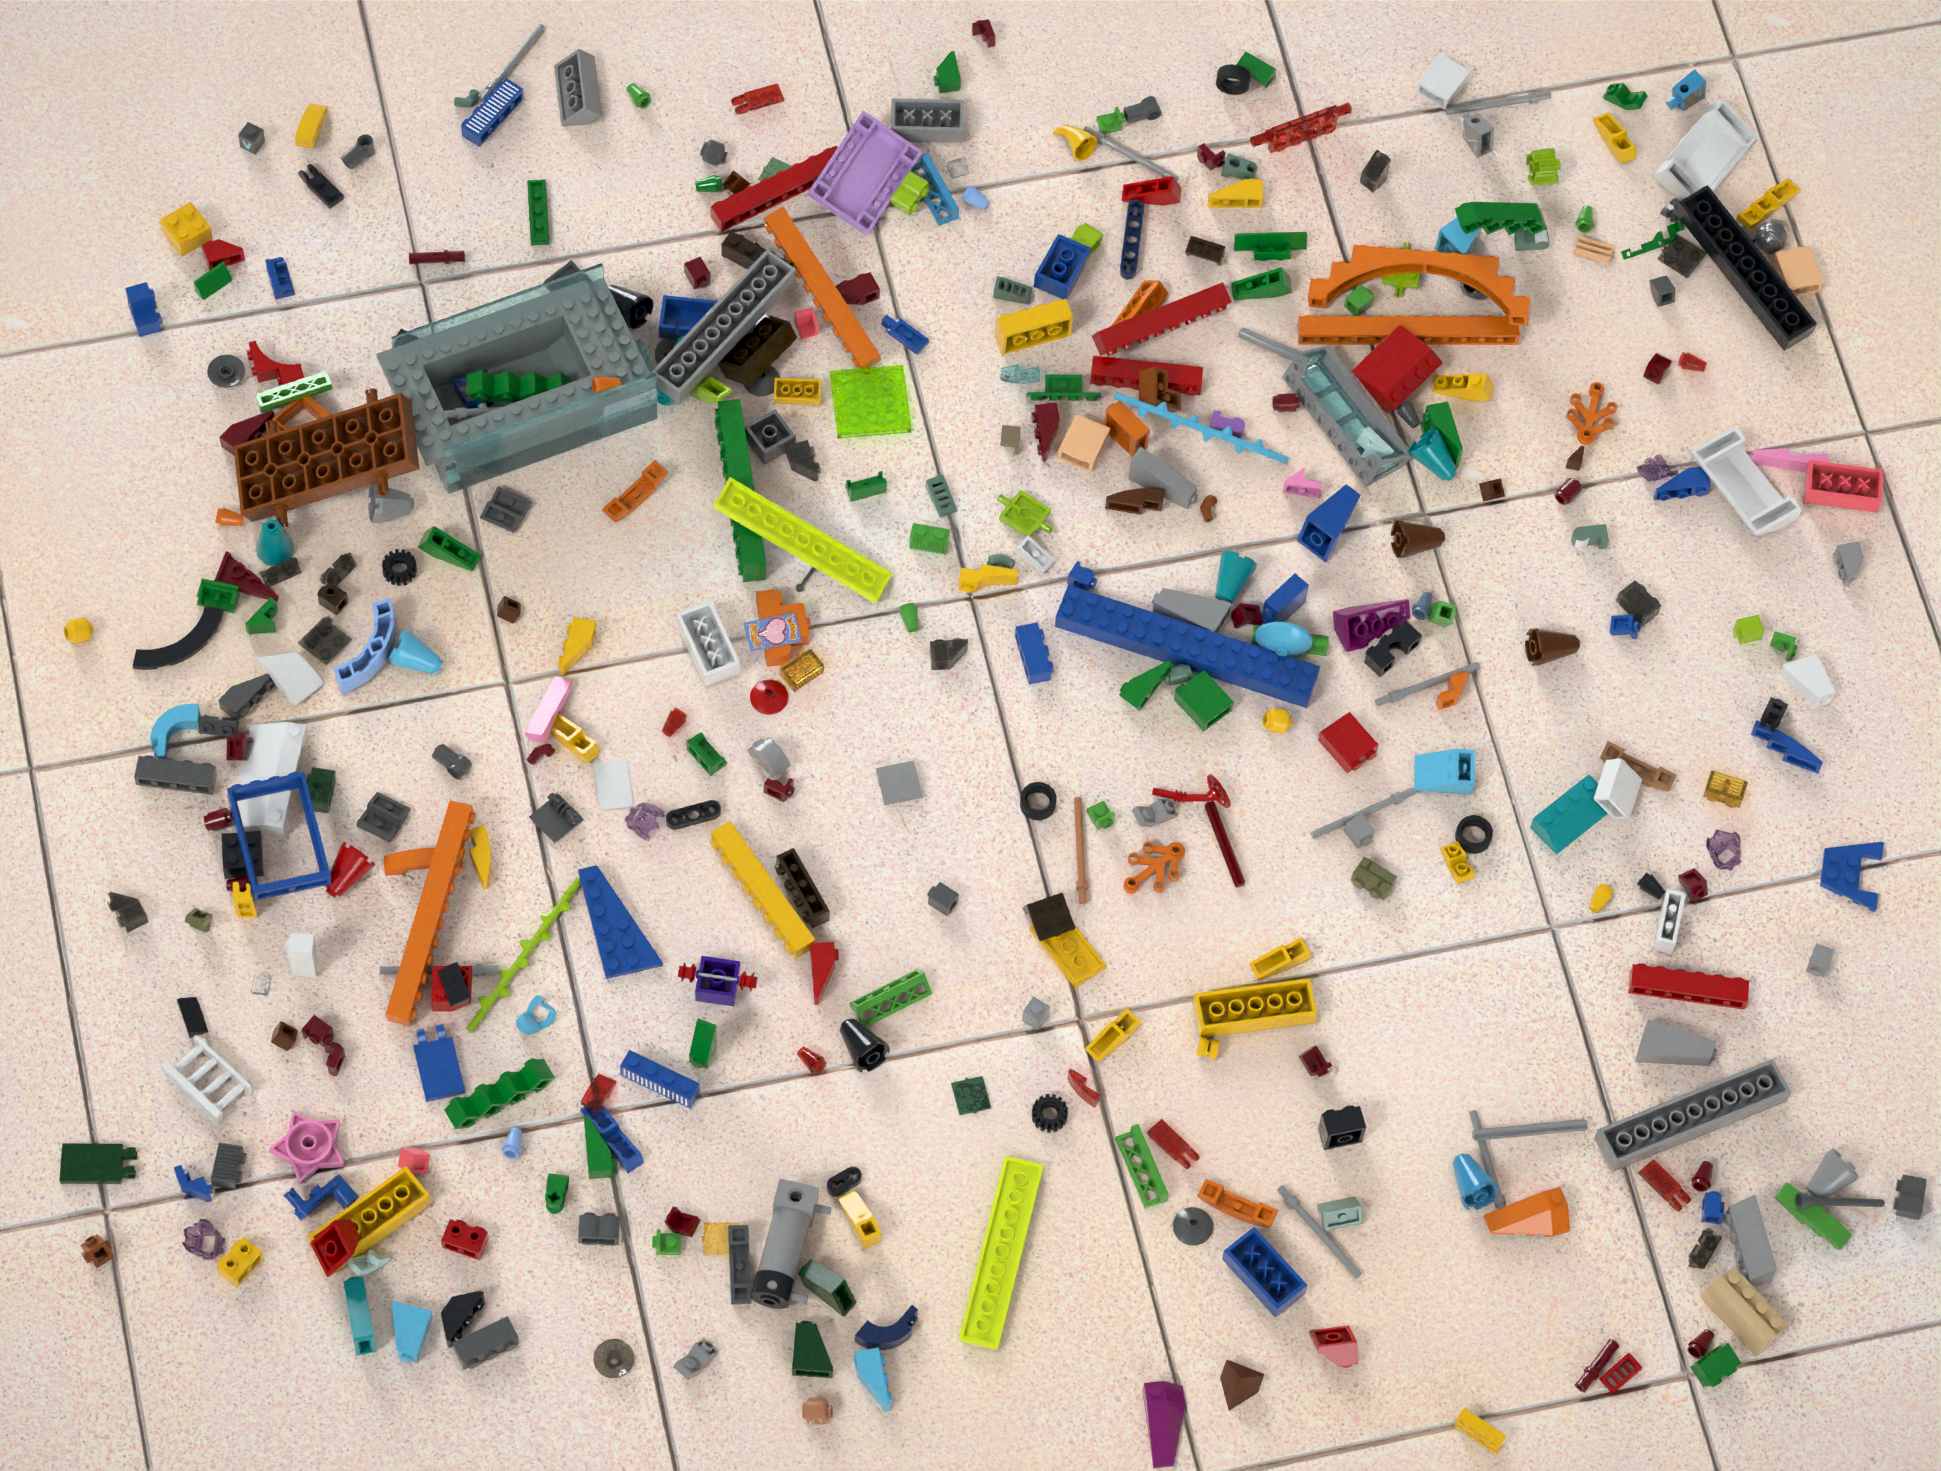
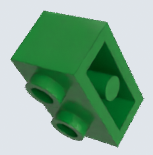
(1716, 1365)

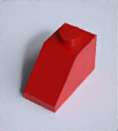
(221, 251)

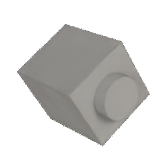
(1359, 831)
(1820, 960)
(1035, 1013)

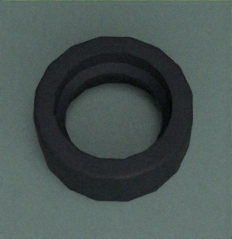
(1234, 72)
(1038, 787)
(1474, 820)

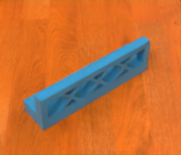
(941, 191)

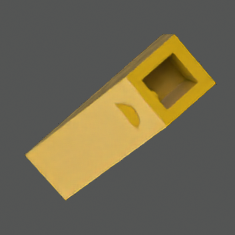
(1465, 386)
(579, 641)
(860, 1219)

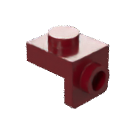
(1208, 158)
(1314, 1062)
(681, 1222)

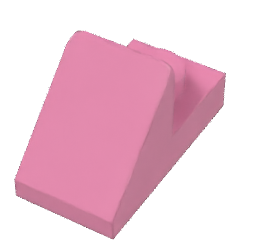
(1298, 486)

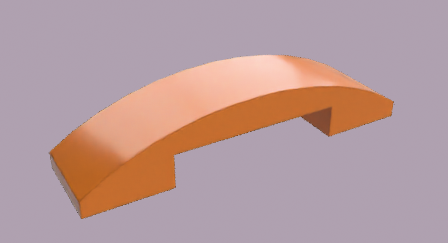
(636, 493)
(410, 860)
(1236, 1206)

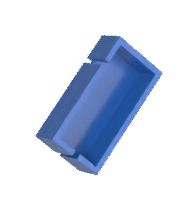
(681, 315)

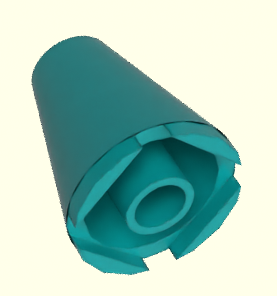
(1433, 454)
(274, 543)
(1233, 575)

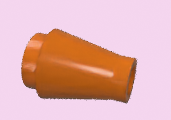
(602, 384)
(228, 518)

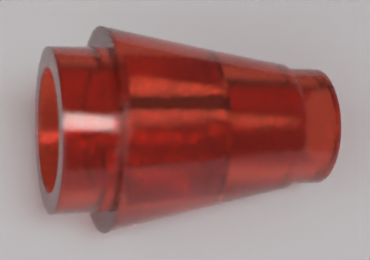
(1691, 362)
(673, 722)
(812, 1060)

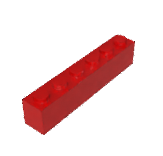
(1125, 373)
(1688, 986)

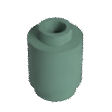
(1179, 674)

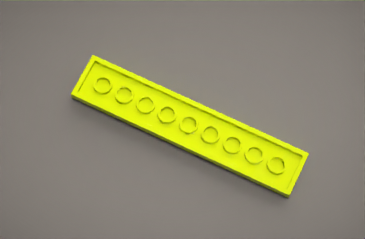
(802, 540)
(1001, 1253)

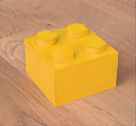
(186, 229)

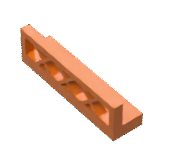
(1149, 300)

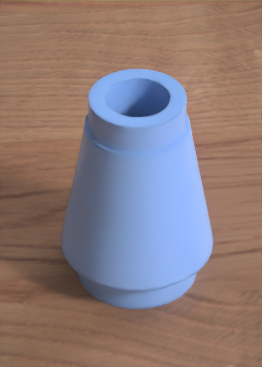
(975, 198)
(512, 1144)

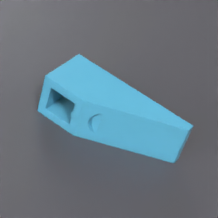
(871, 1374)

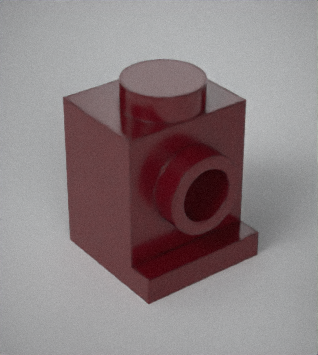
(318, 1031)

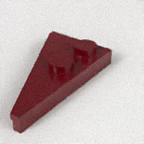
(236, 574)

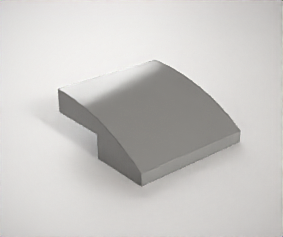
(899, 782)

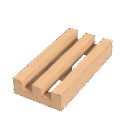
(1594, 247)

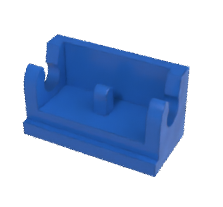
(279, 278)

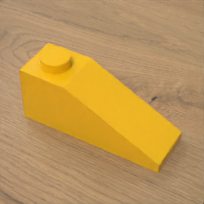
(1242, 194)

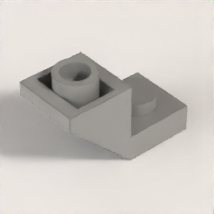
(1157, 813)
(697, 1359)

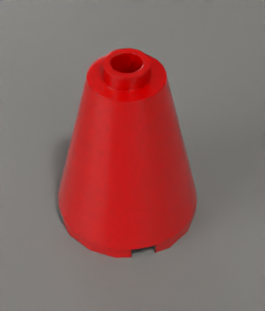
(347, 869)

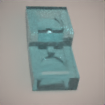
(1014, 375)

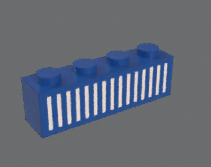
(492, 112)
(659, 1079)

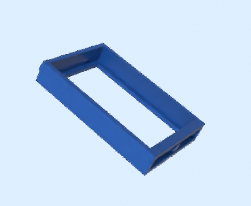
(266, 787)

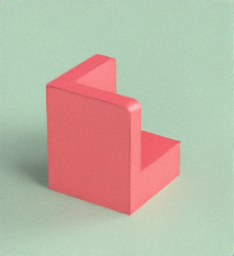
(806, 323)
(414, 1159)

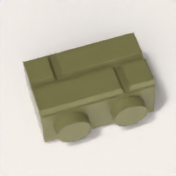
(1373, 879)

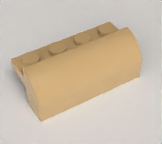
(1744, 1311)

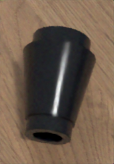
(1651, 886)

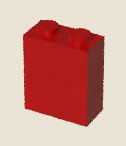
(1348, 742)

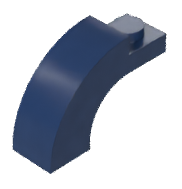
(887, 1337)

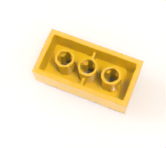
(1033, 326)

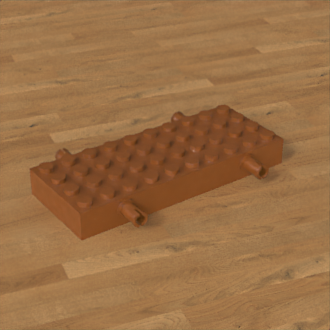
(326, 457)

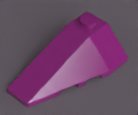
(1363, 623)
(1164, 1416)

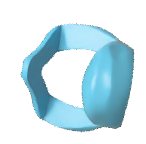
(526, 1021)

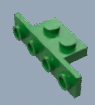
(1270, 245)
(1063, 386)

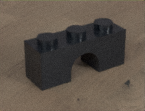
(1403, 637)

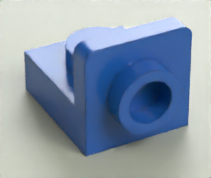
(1624, 625)

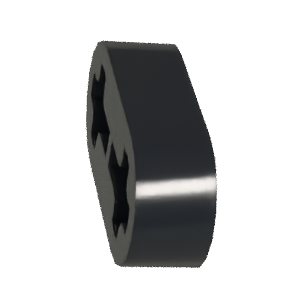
(841, 1178)

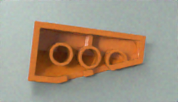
(1538, 1214)

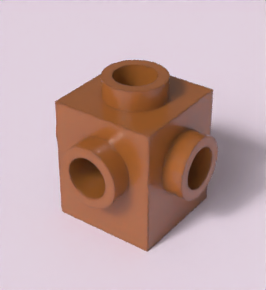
(96, 1250)

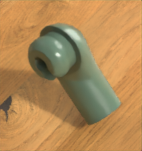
(1000, 558)

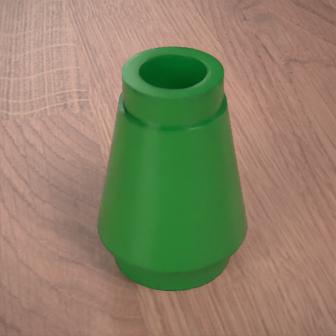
(709, 184)

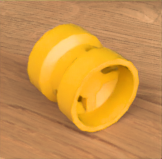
(1203, 1047)

